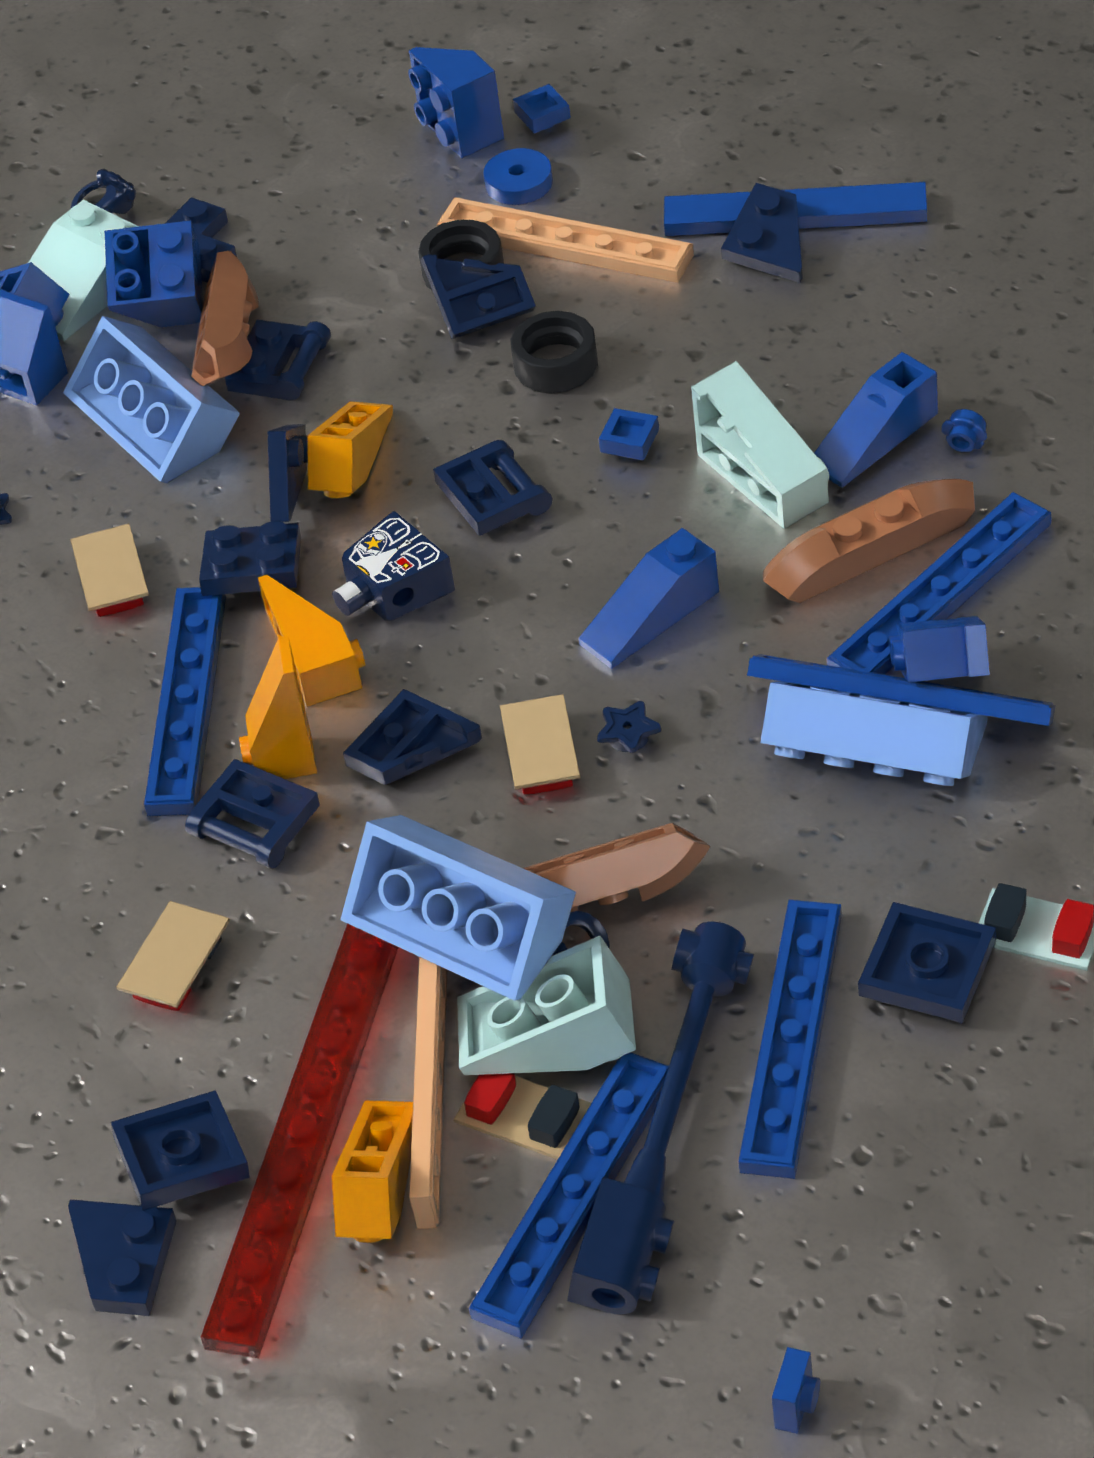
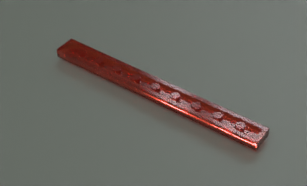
(299, 1147)

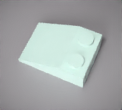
(76, 261)
(565, 1021)

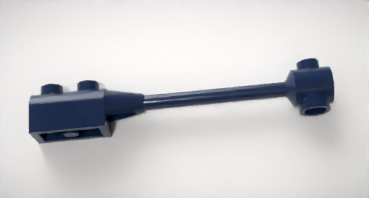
(629, 1216)

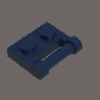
(272, 349)
(482, 496)
(258, 799)

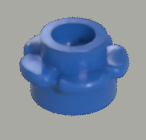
(965, 430)

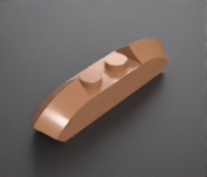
(223, 325)
(869, 537)
(645, 861)

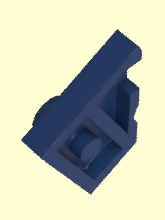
(767, 234)
(477, 293)
(286, 469)
(408, 738)
(122, 1252)

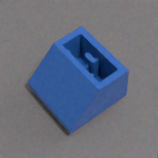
(456, 98)
(155, 273)
(28, 349)

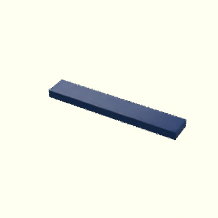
(815, 207)
(946, 581)
(898, 689)
(185, 703)
(790, 1040)
(567, 1196)

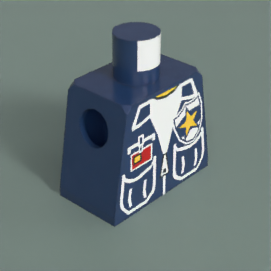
(393, 571)

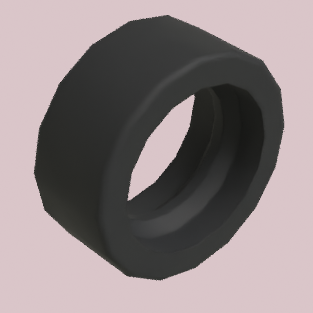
(462, 237)
(559, 373)

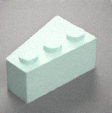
(756, 447)

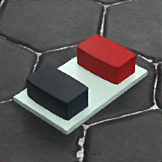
(1041, 927)

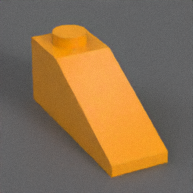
(346, 447)
(321, 650)
(277, 720)
(373, 1172)

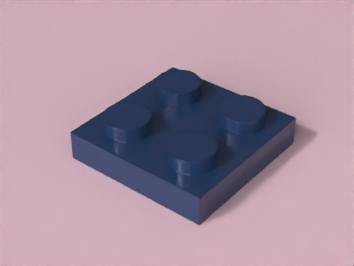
(238, 556)
(927, 962)
(179, 1150)

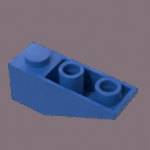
(880, 417)

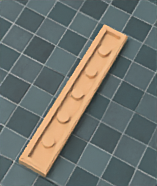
(578, 240)
(428, 1095)

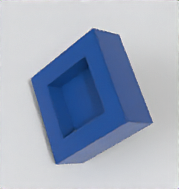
(541, 108)
(628, 434)
(794, 1391)

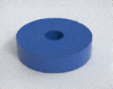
(518, 176)

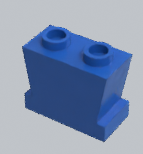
(940, 649)

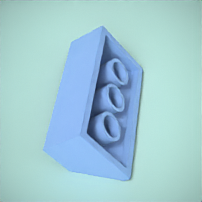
(149, 400)
(872, 731)
(455, 905)

